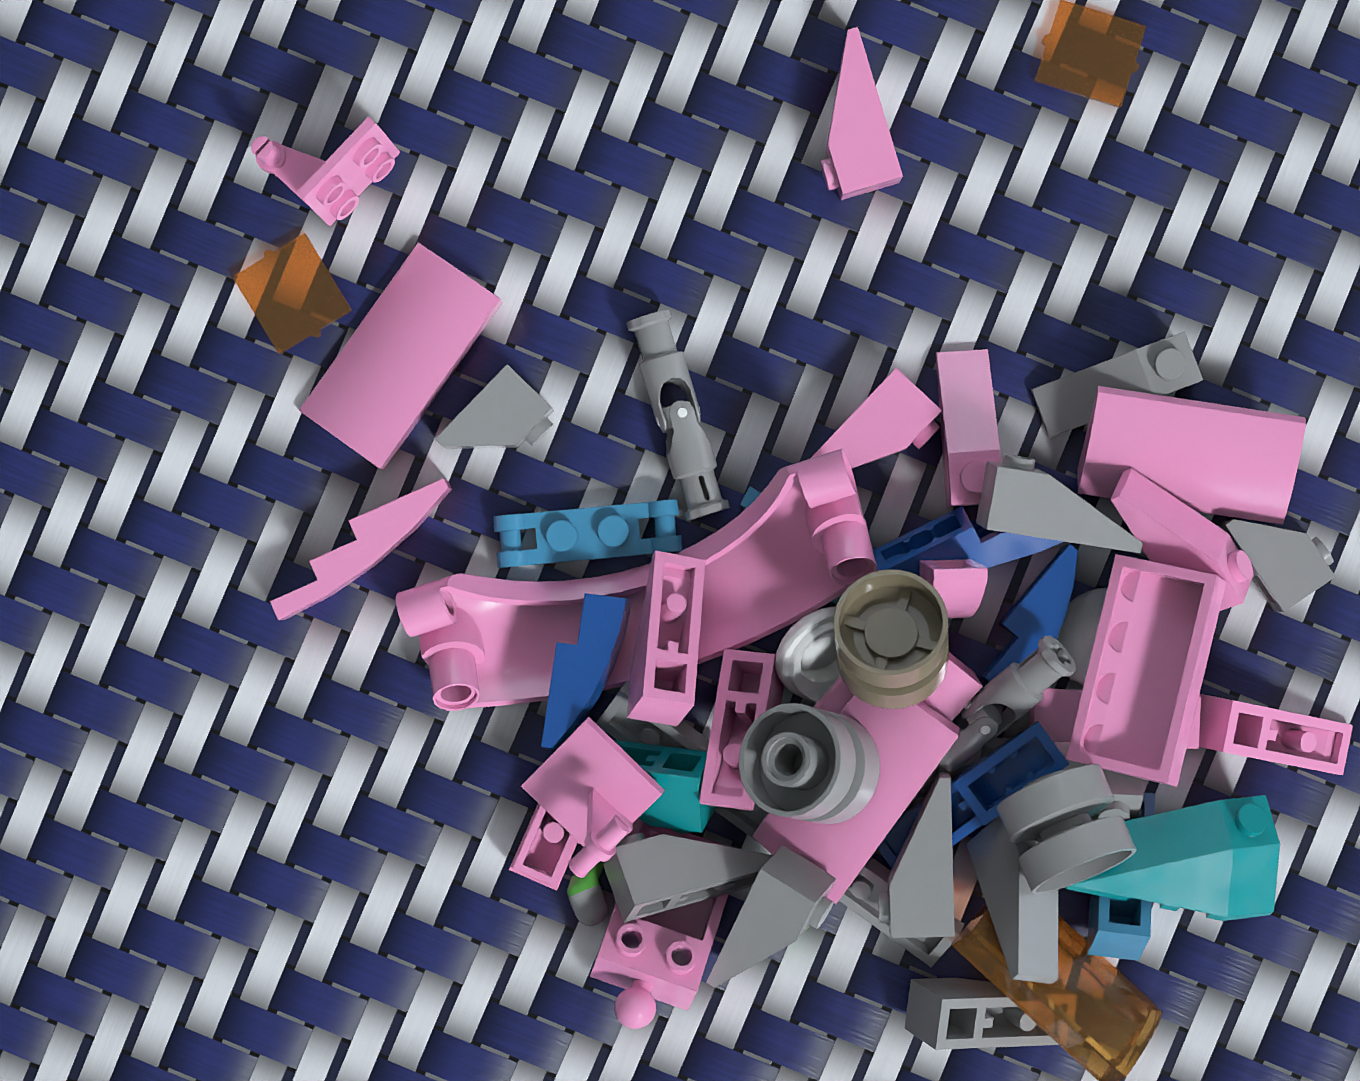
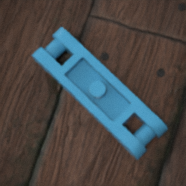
(587, 533)

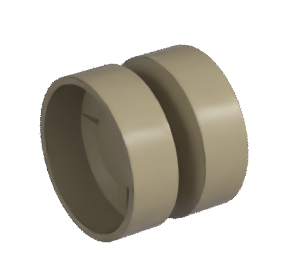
(891, 638)

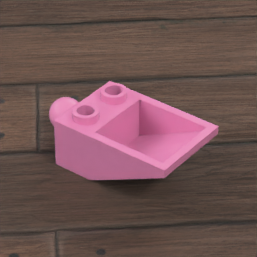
(657, 948)

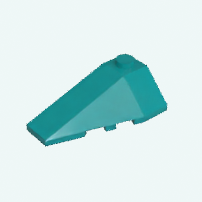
(1200, 859)

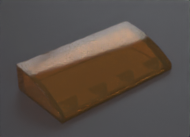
(1086, 1010)

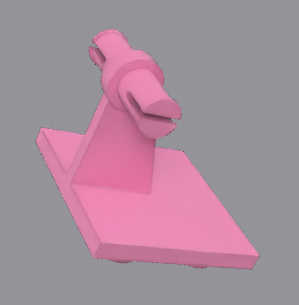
(335, 184)
(592, 793)

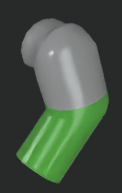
(587, 897)

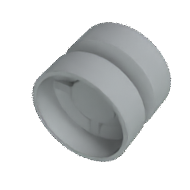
(809, 764)
(1060, 813)

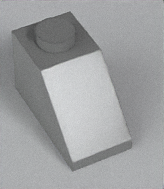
(500, 416)
(1283, 561)

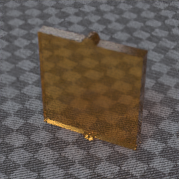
(1090, 53)
(292, 293)

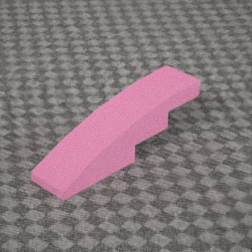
(376, 535)

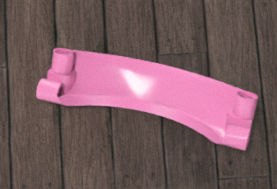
(763, 571)

